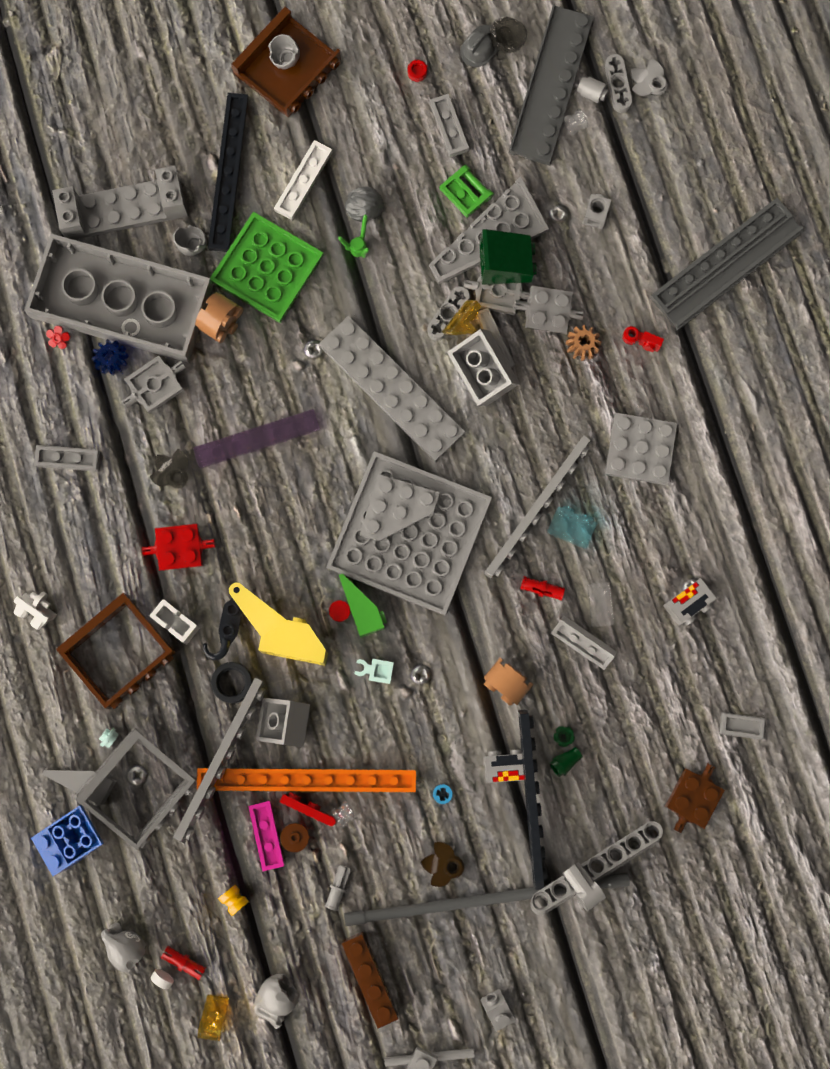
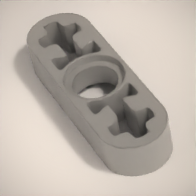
(621, 75)
(446, 305)

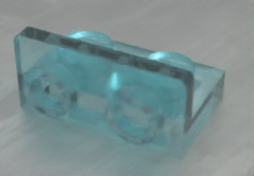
(572, 527)

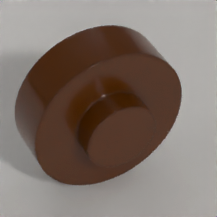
(294, 837)

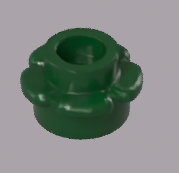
(564, 742)

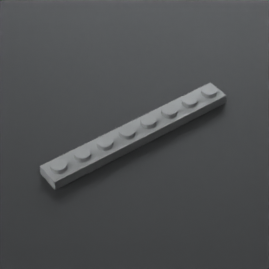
(533, 514)
(216, 769)

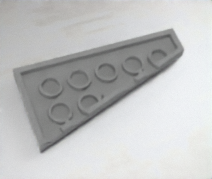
(510, 213)

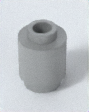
(593, 89)

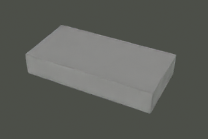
(742, 726)

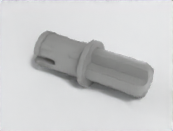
(338, 888)

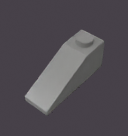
(77, 779)

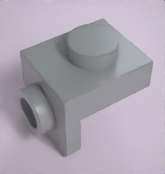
(497, 1010)

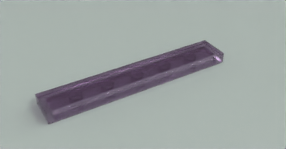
(256, 439)

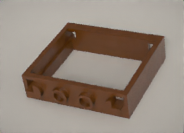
(93, 626)

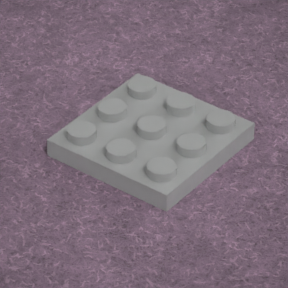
(640, 449)

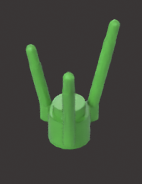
(357, 245)

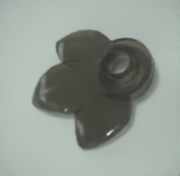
(168, 468)

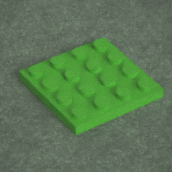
(266, 267)

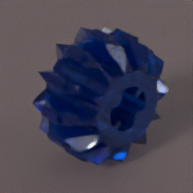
(103, 354)

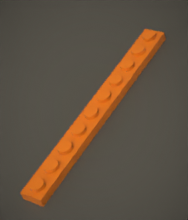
(314, 780)

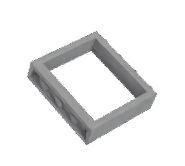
(158, 818)

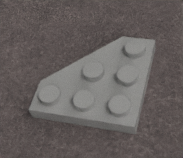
(396, 507)

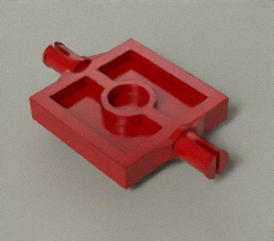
(178, 547)

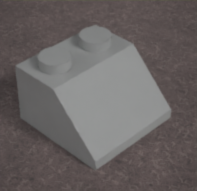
(283, 722)

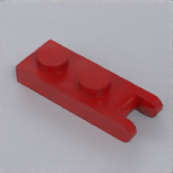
(310, 809)

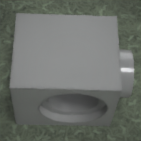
(593, 218)

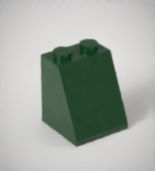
(506, 257)

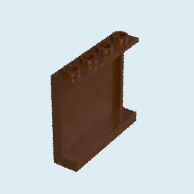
(289, 86)

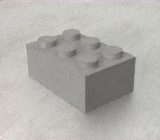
(483, 367)

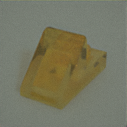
(460, 323)
(213, 1017)

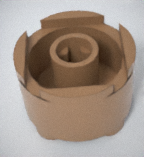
(218, 317)
(507, 682)

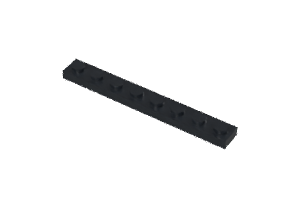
(228, 172)
(531, 790)

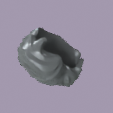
(364, 202)

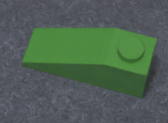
(364, 611)

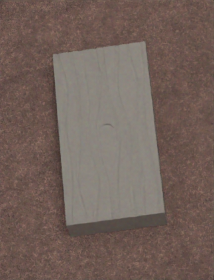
(101, 288)

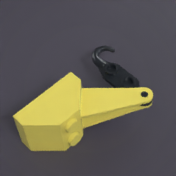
(278, 636)

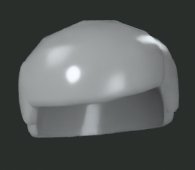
(284, 51)
(189, 240)

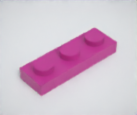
(266, 836)

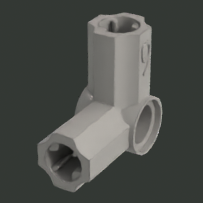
(587, 891)

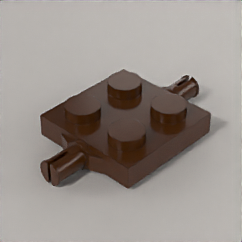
(694, 798)

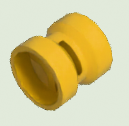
(233, 900)

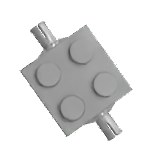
(497, 296)
(548, 309)
(153, 384)

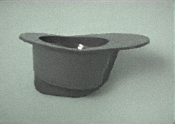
(478, 47)

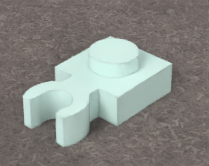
(379, 670)

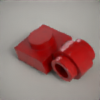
(647, 340)

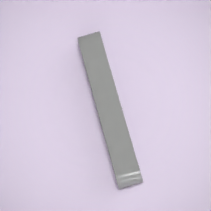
(602, 858)

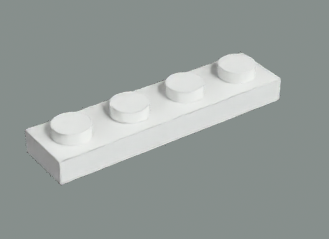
(303, 180)

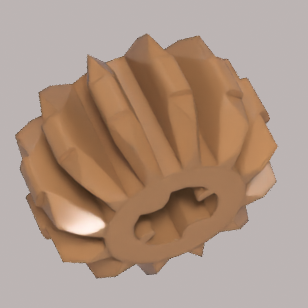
(588, 348)

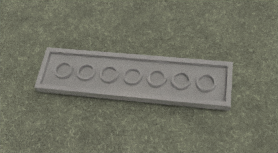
(391, 389)

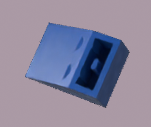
(67, 841)

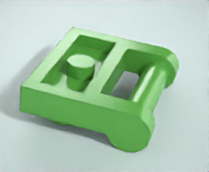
(462, 195)

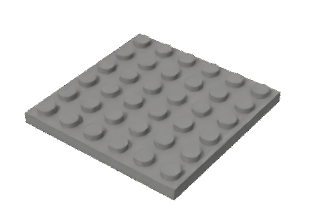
(422, 560)

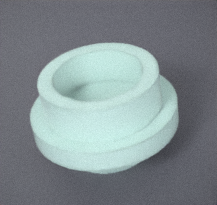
(108, 737)

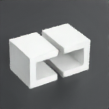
(170, 617)

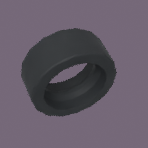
(216, 679)

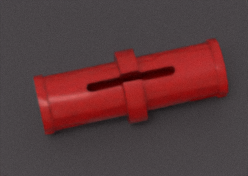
(542, 588)
(183, 963)

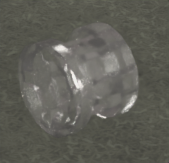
(576, 122)
(344, 814)

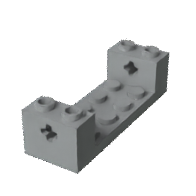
(121, 206)

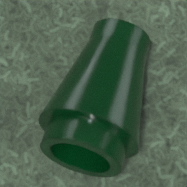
(565, 762)

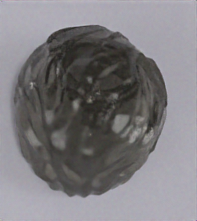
(508, 34)

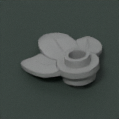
(647, 78)

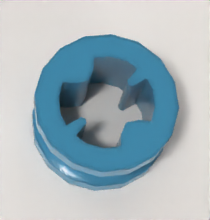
(437, 798)

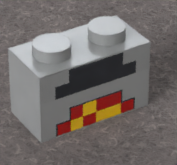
(689, 602)
(503, 767)

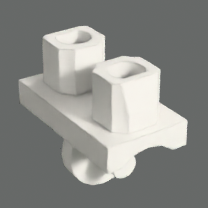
(35, 605)

